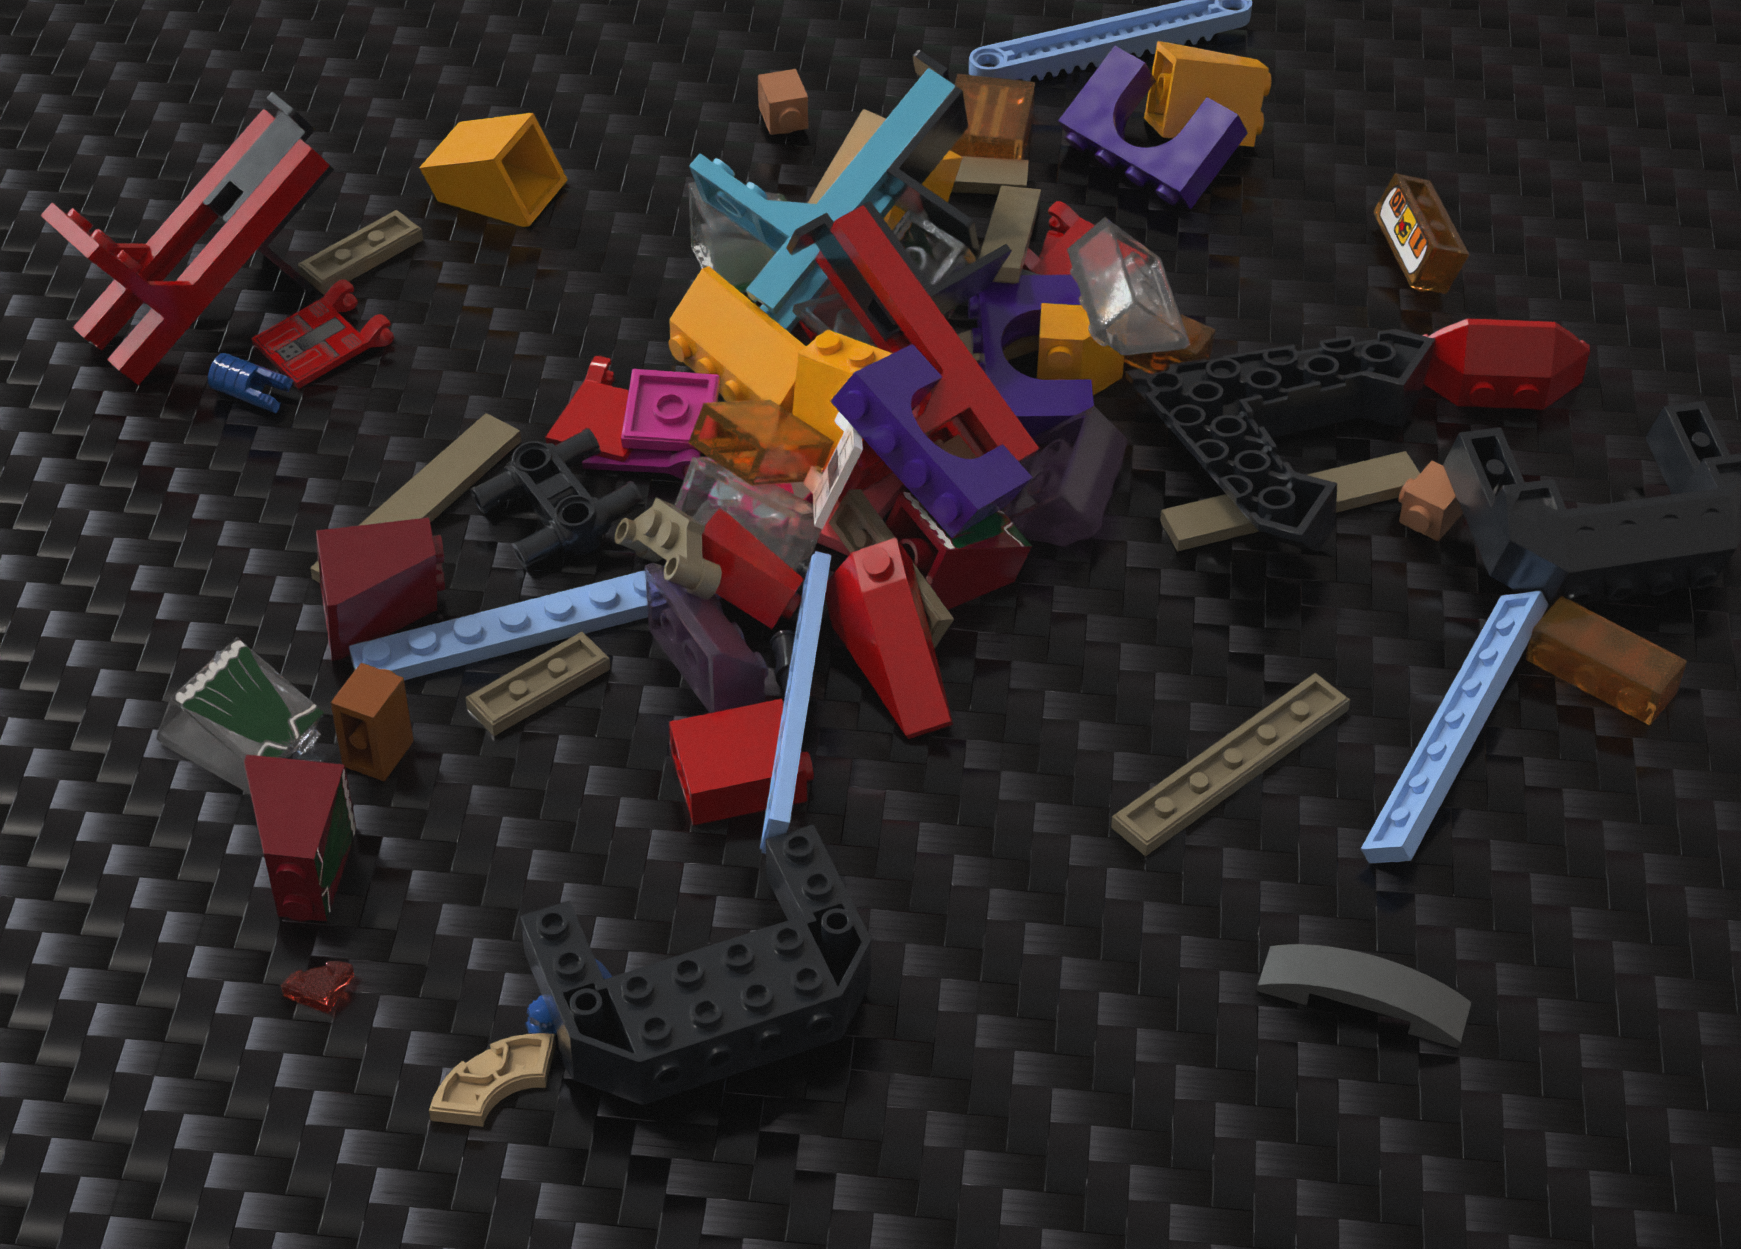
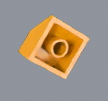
(1071, 352)

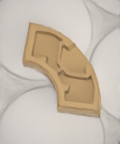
(486, 1079)

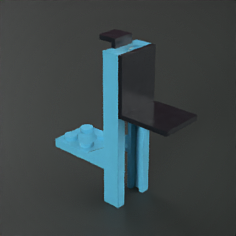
(884, 172)

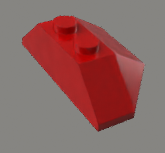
(1505, 363)

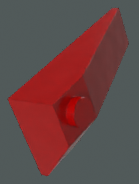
(885, 628)

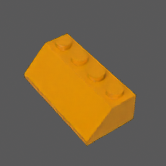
(732, 337)

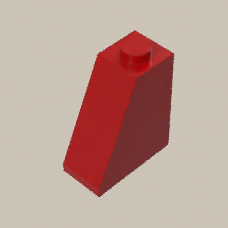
(751, 573)

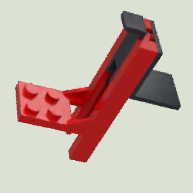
(250, 187)
(904, 309)

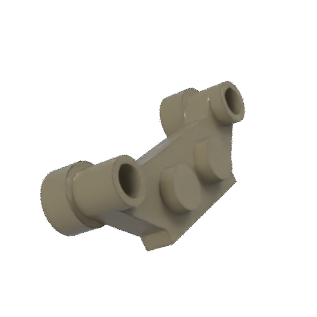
(676, 537)

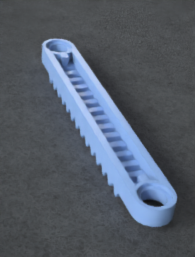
(1095, 39)

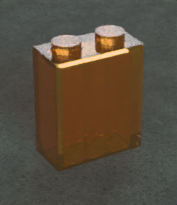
(997, 117)
(759, 441)

